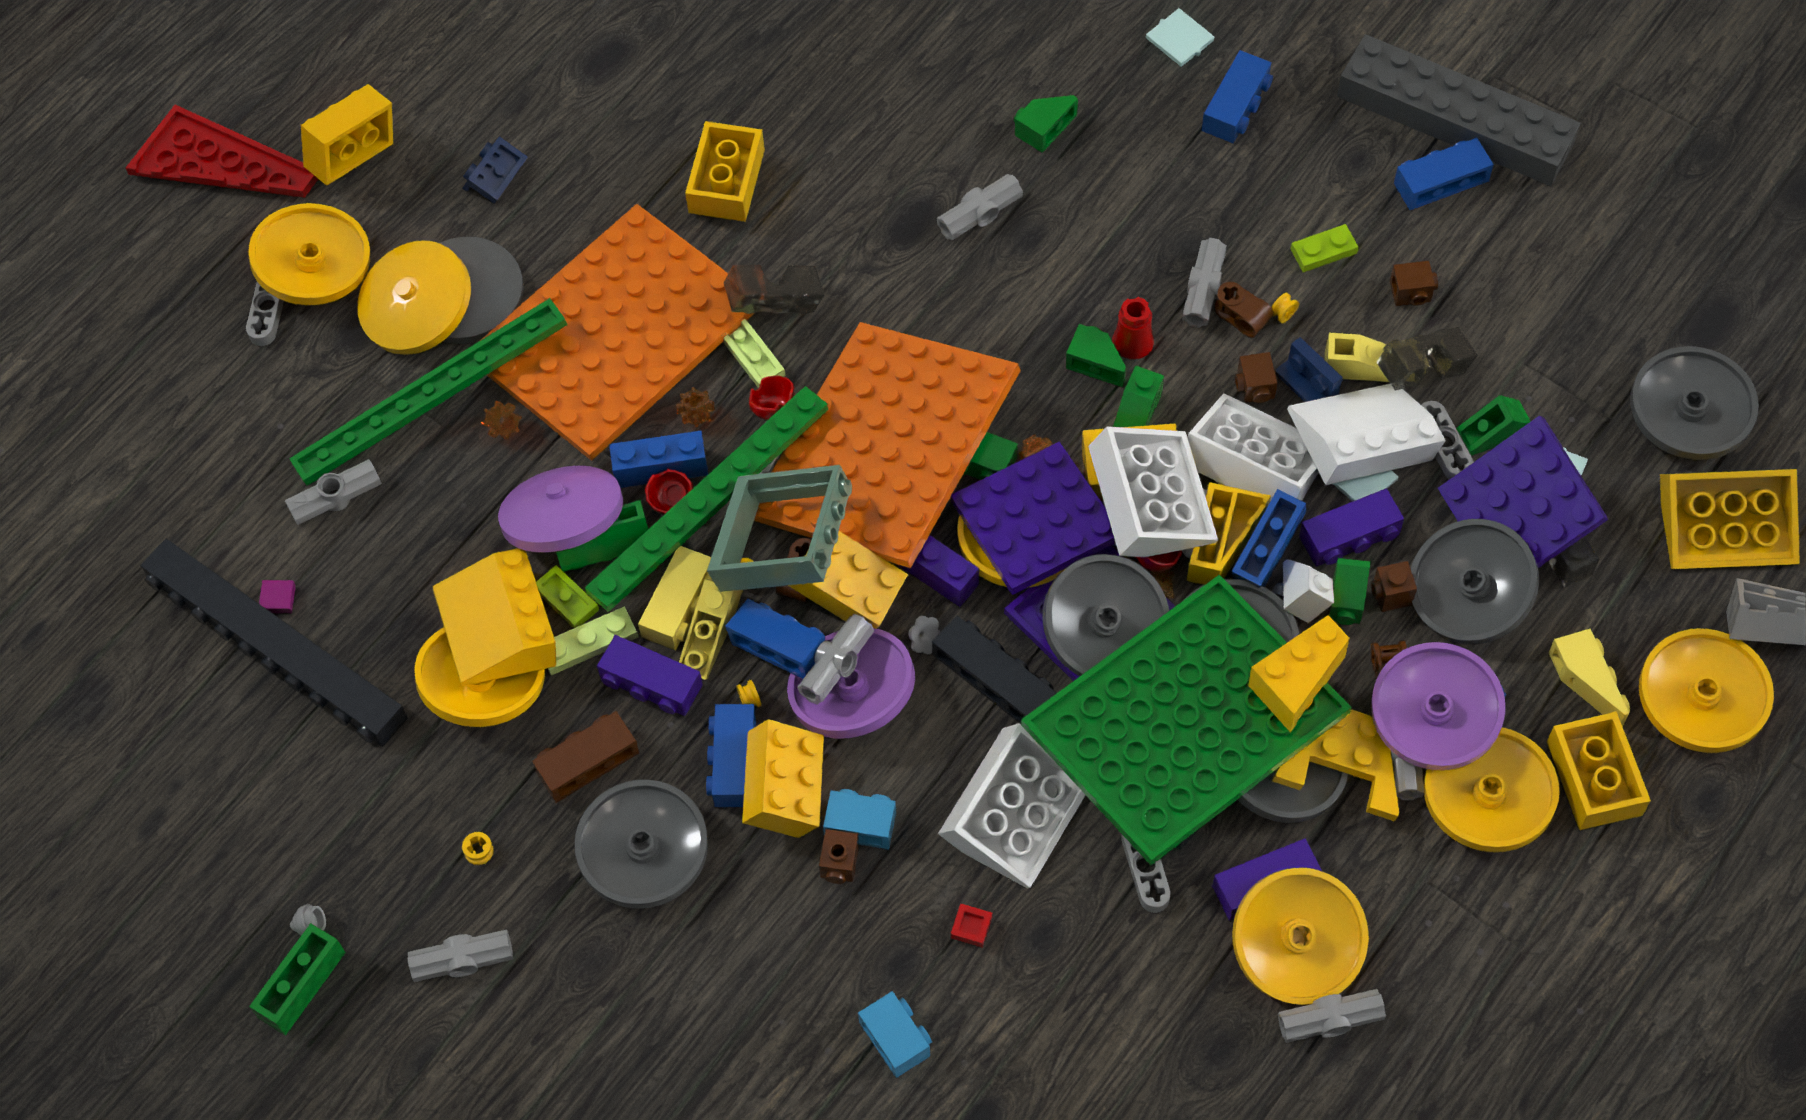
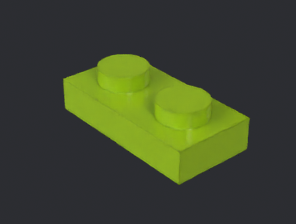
(1324, 248)
(566, 597)

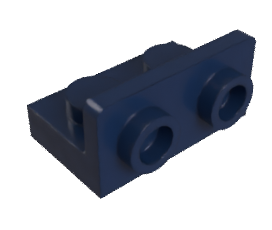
(496, 170)
(1308, 373)

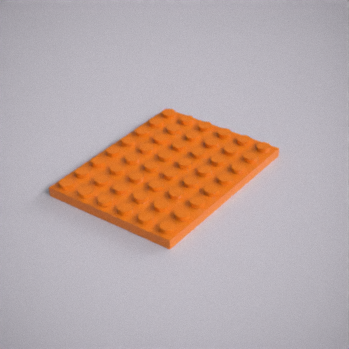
(638, 322)
(902, 431)

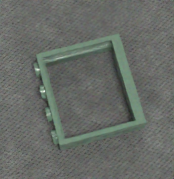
(777, 486)

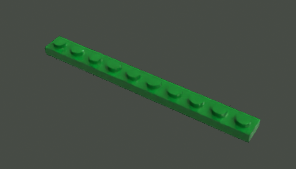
(428, 391)
(705, 499)

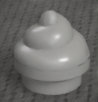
(305, 915)

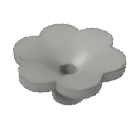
(923, 634)

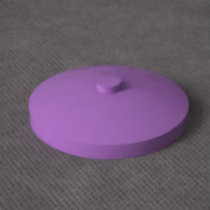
(560, 508)
(864, 699)
(1438, 706)

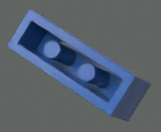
(1237, 97)
(1443, 173)
(639, 459)
(1269, 539)
(774, 637)
(729, 752)

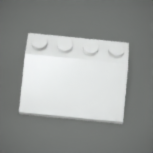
(1366, 432)
(1251, 450)
(1151, 491)
(1013, 808)

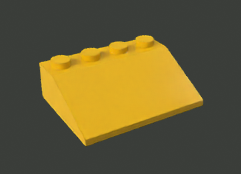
(1731, 518)
(495, 619)

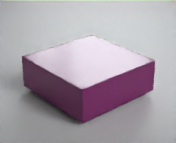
(277, 595)

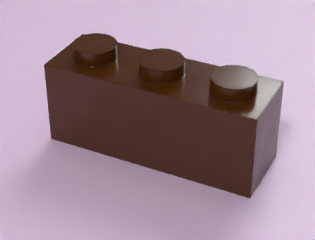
(585, 756)

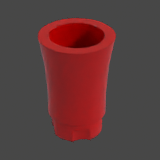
(1134, 329)

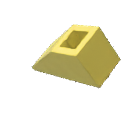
(1355, 356)
(708, 627)
(1585, 671)

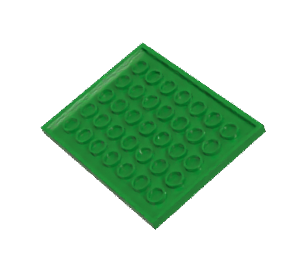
(1169, 724)

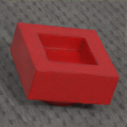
(971, 925)

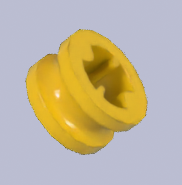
(1284, 307)
(748, 694)
(481, 858)

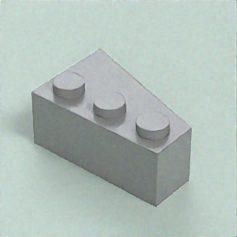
(1766, 613)

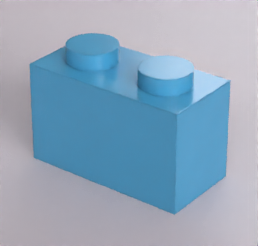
(868, 816)
(895, 1034)

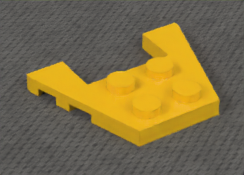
(1354, 749)

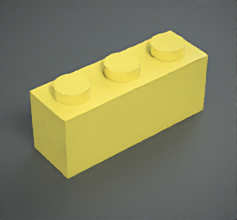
(675, 599)

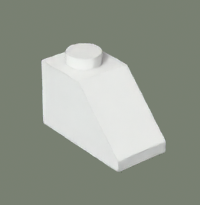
(1306, 590)

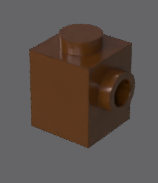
(1413, 283)
(1256, 378)
(1394, 586)
(839, 856)

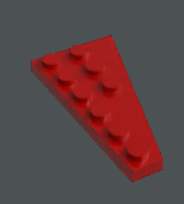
(207, 153)

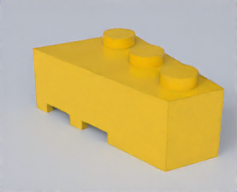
(1235, 517)
(1298, 670)

